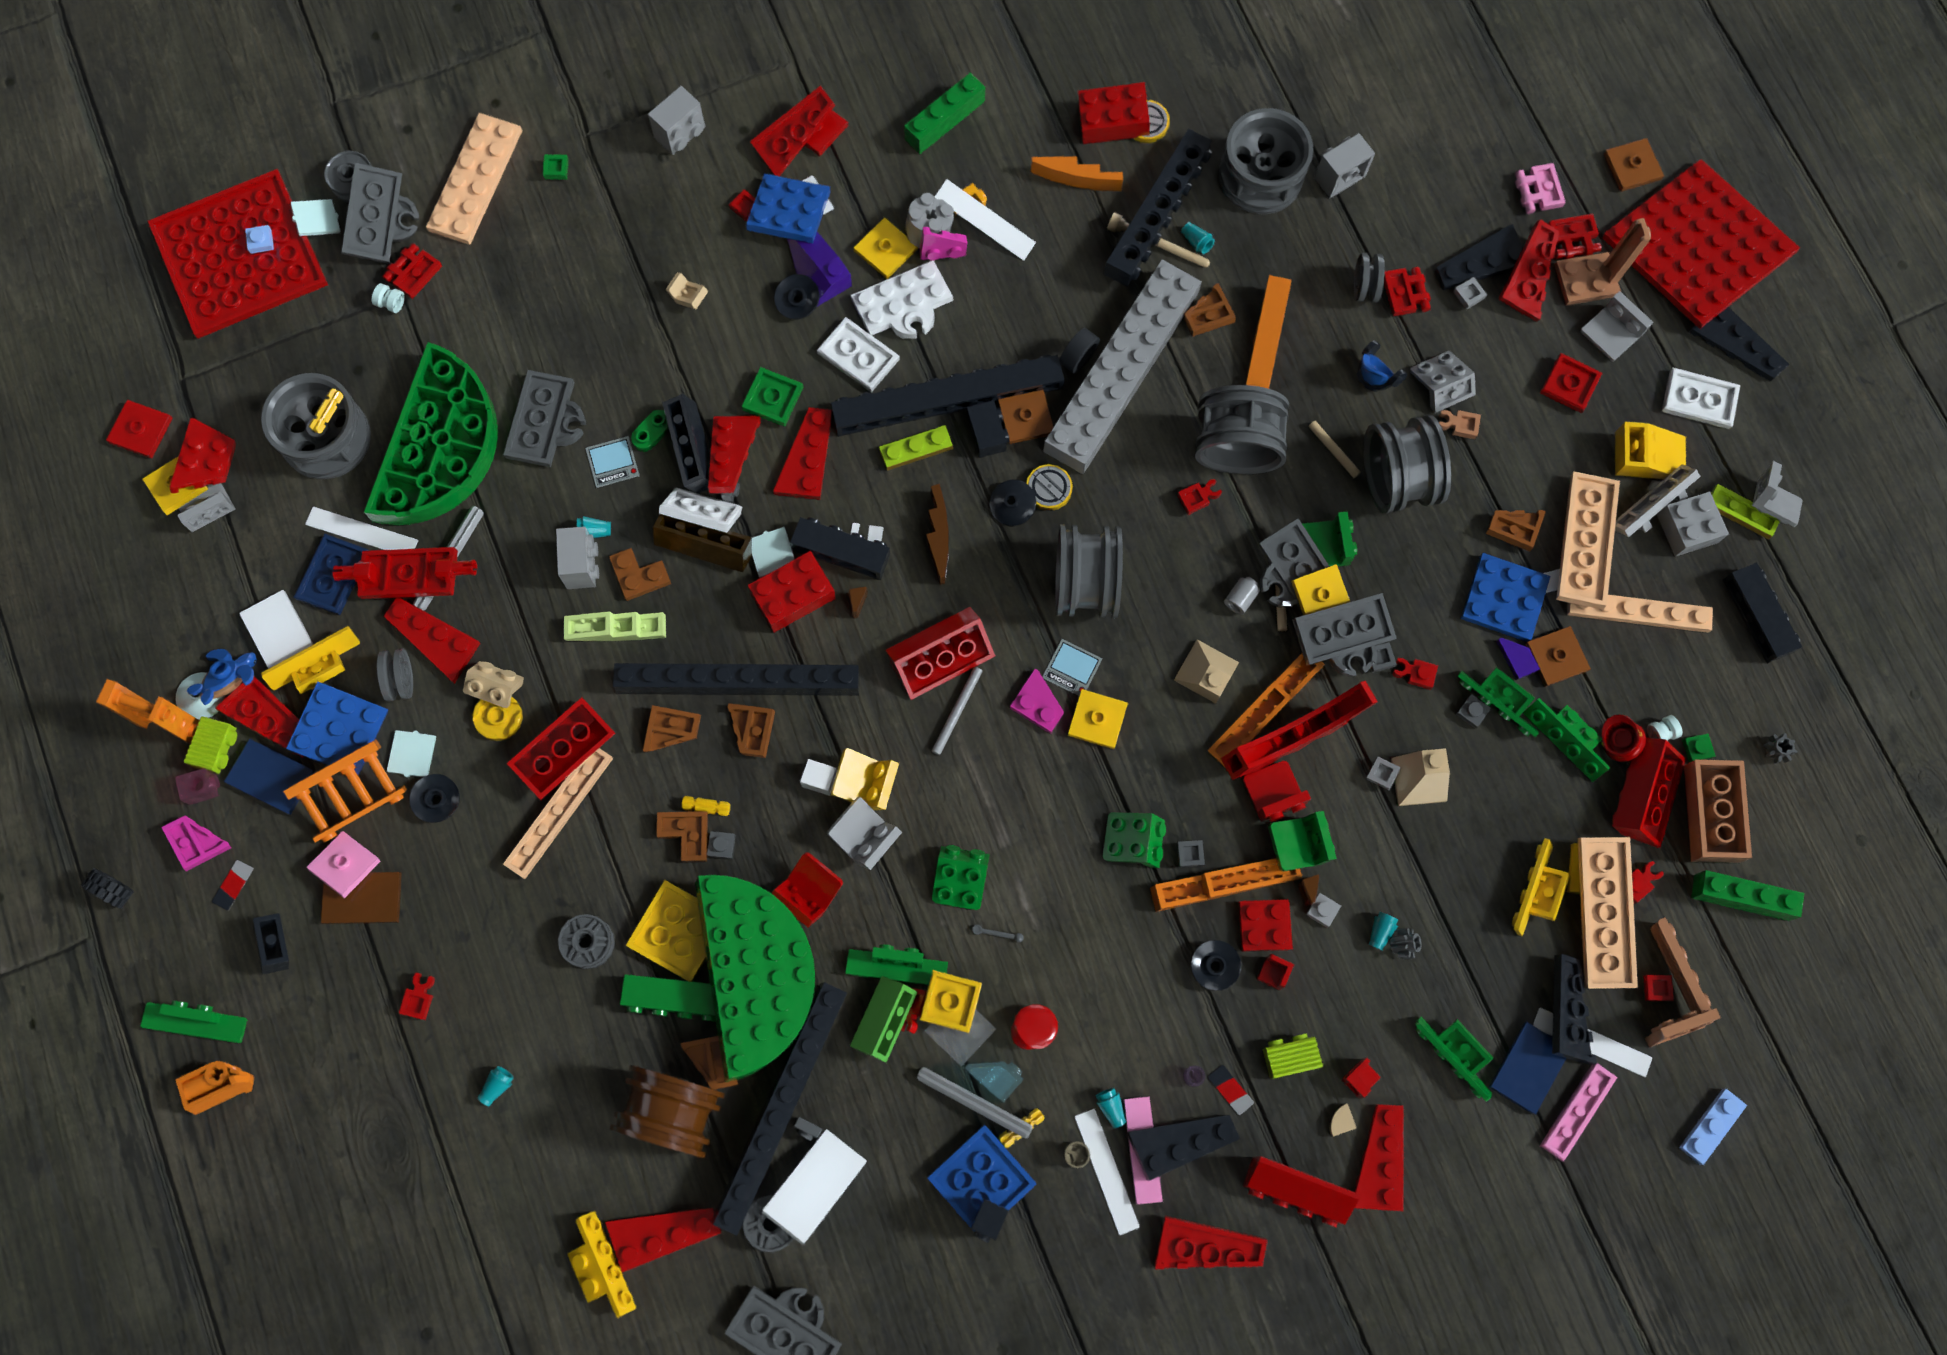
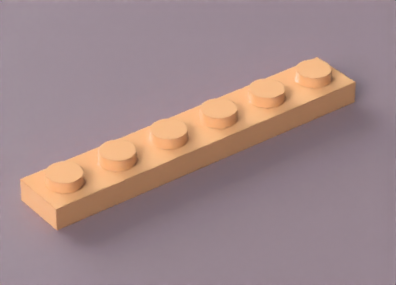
(1648, 613)
(556, 814)

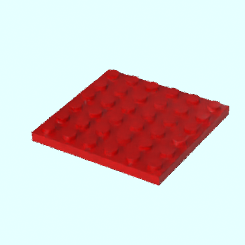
(1704, 243)
(211, 260)

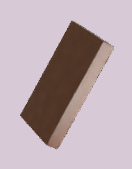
(371, 901)

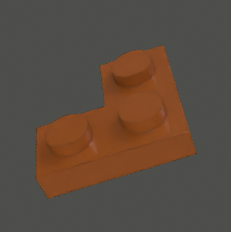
(637, 580)
(691, 828)

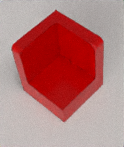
(1275, 971)
(1361, 1078)

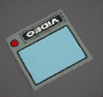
(612, 462)
(1072, 667)

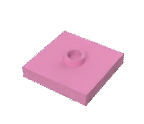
(343, 864)

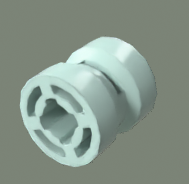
(388, 298)
(1666, 729)

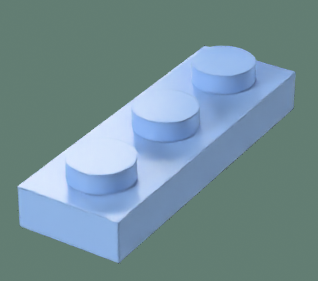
(1712, 1126)

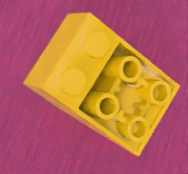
(1647, 451)

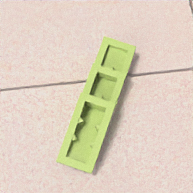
(614, 627)

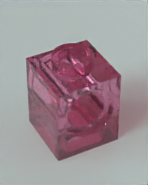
(187, 786)

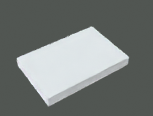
(858, 354)
(1701, 398)
(700, 510)
(276, 628)

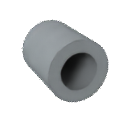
(1242, 595)

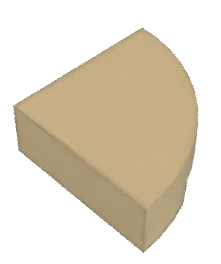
(1342, 1121)

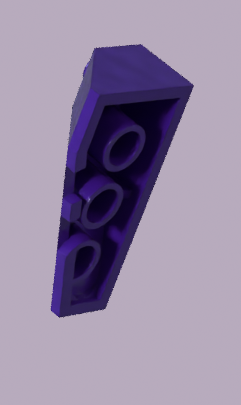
(821, 265)

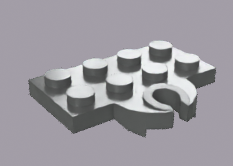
(376, 214)
(543, 419)
(1290, 557)
(1345, 634)
(781, 1326)

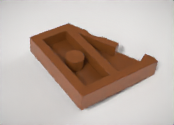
(1209, 313)
(1516, 527)
(670, 728)
(752, 728)
(707, 1059)

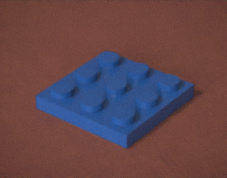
(788, 208)
(1505, 597)
(335, 726)
(981, 1171)

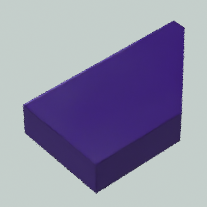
(1518, 658)

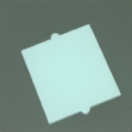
(315, 217)
(771, 551)
(411, 754)

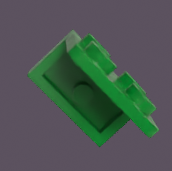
(1334, 539)
(1134, 838)
(1302, 842)
(960, 877)

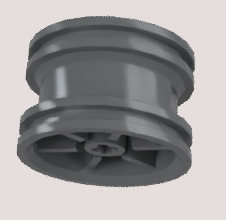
(1407, 464)
(1089, 571)

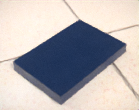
(318, 584)
(267, 775)
(1528, 1069)

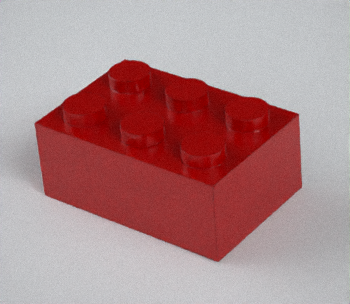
(1114, 113)
(792, 591)

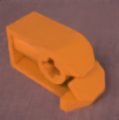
(212, 1086)

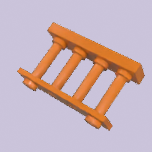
(141, 712)
(324, 779)

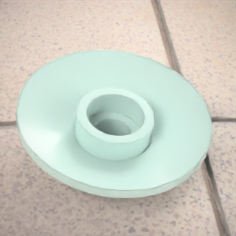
(194, 705)

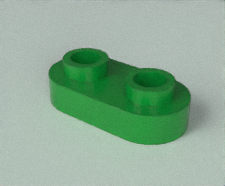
(653, 430)

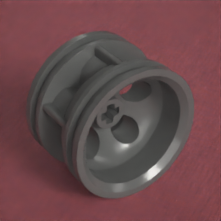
(1262, 184)
(1242, 429)
(336, 448)

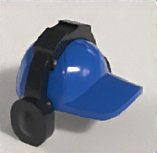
(1375, 373)

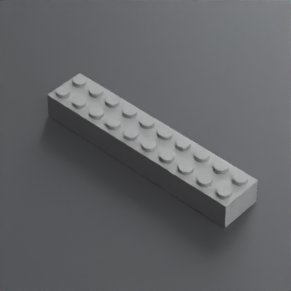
(1122, 367)

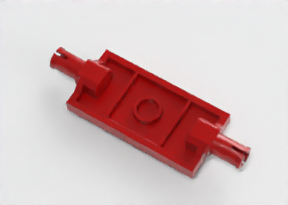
(406, 572)

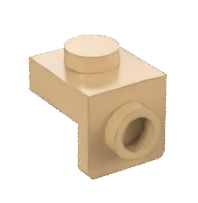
(686, 292)

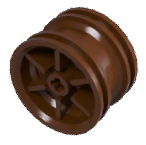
(666, 1111)

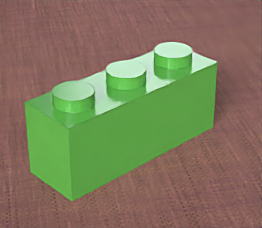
(883, 1019)

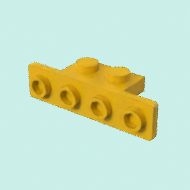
(314, 663)
(1543, 892)
(598, 1268)

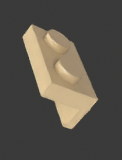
(492, 683)

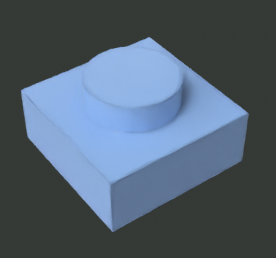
(259, 239)

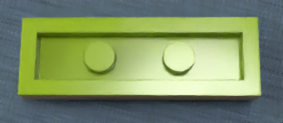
(916, 447)
(1742, 512)

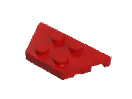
(203, 457)

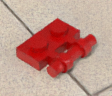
(1574, 229)
(416, 274)
(1400, 293)

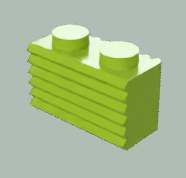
(211, 745)
(1292, 1057)

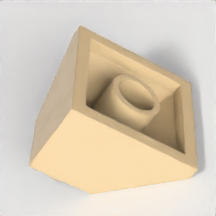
(1206, 671)
(1422, 777)

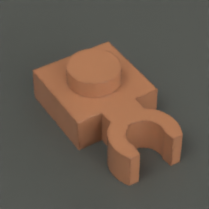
(1463, 423)

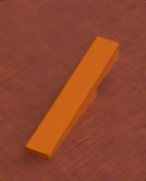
(1268, 331)
(1266, 707)
(1220, 884)

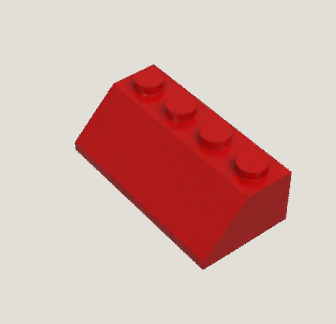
(940, 652)
(561, 748)
(1649, 792)
(1300, 1190)

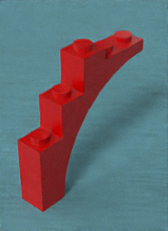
(1299, 733)

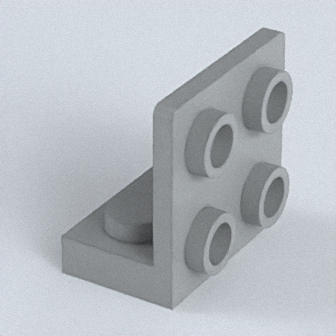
(1616, 326)
(1446, 379)
(1775, 500)
(206, 507)
(863, 834)

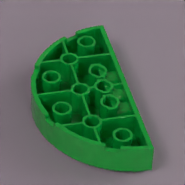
(438, 444)
(756, 971)

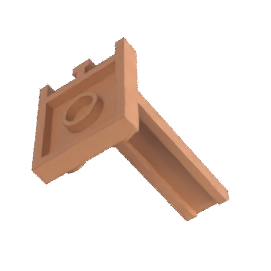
(1598, 274)
(1687, 981)

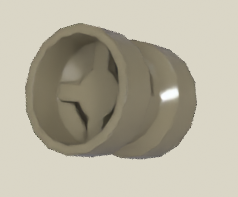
(1077, 1154)

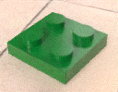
(772, 396)

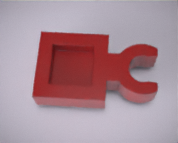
(1196, 497)
(1419, 673)
(1641, 881)
(416, 1001)
(915, 1011)

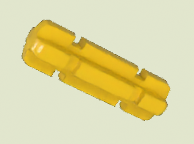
(326, 411)
(708, 805)
(1034, 1117)

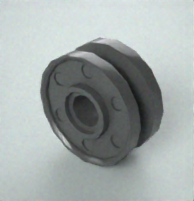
(339, 171)
(1369, 277)
(395, 674)
(572, 935)
(756, 1232)

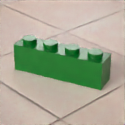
(944, 113)
(1747, 895)
(667, 996)

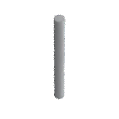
(956, 711)

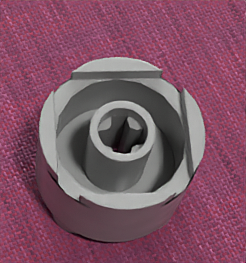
(928, 212)

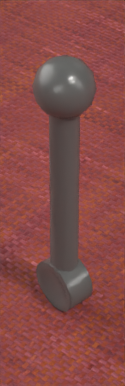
(977, 930)

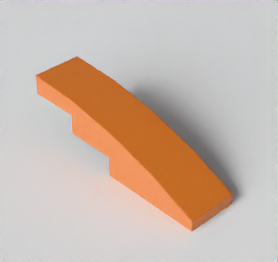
(1067, 172)

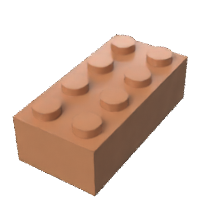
(1717, 811)

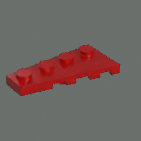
(791, 131)
(1529, 276)
(729, 450)
(806, 462)
(437, 640)
(261, 712)
(1382, 1165)
(652, 1237)
(1200, 1245)

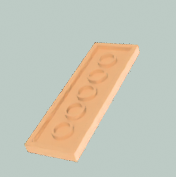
(474, 178)
(1588, 540)
(1607, 912)

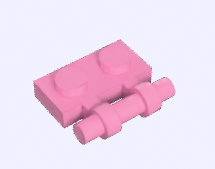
(1546, 186)

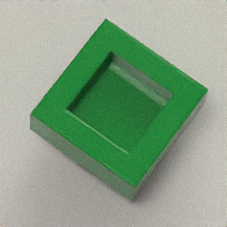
(555, 166)
(1698, 748)

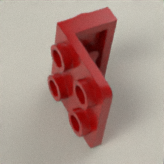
(1275, 791)
(808, 889)

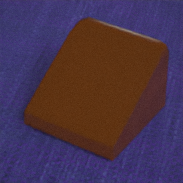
(857, 599)
(1308, 889)

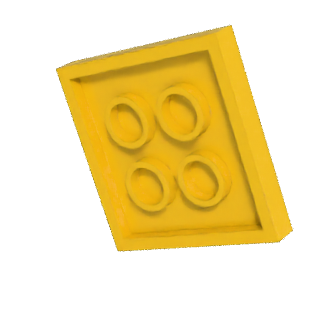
(671, 932)

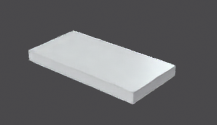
(814, 1187)

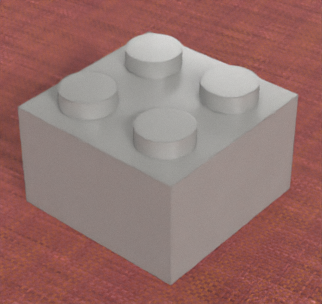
(677, 120)
(1344, 165)
(1692, 524)
(577, 557)

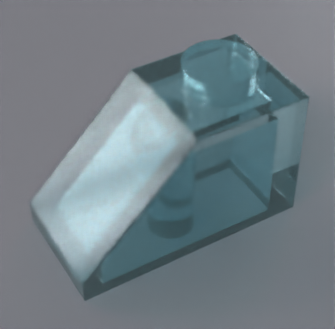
(996, 1077)

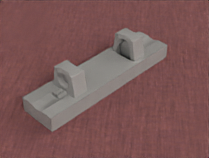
(1669, 489)

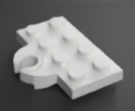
(903, 301)

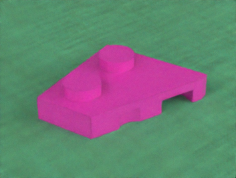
(942, 245)
(1038, 703)
(193, 842)

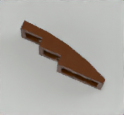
(939, 538)

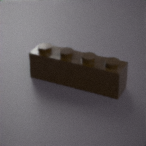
(702, 542)

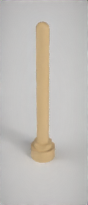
(1119, 224)

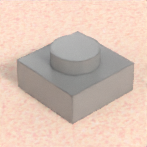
(1470, 293)
(1383, 773)
(1323, 910)

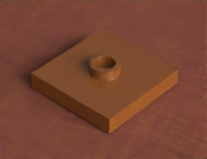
(1633, 164)
(1026, 416)
(1558, 656)

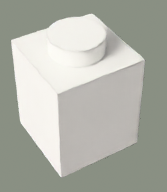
(818, 777)

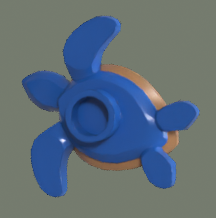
(224, 675)

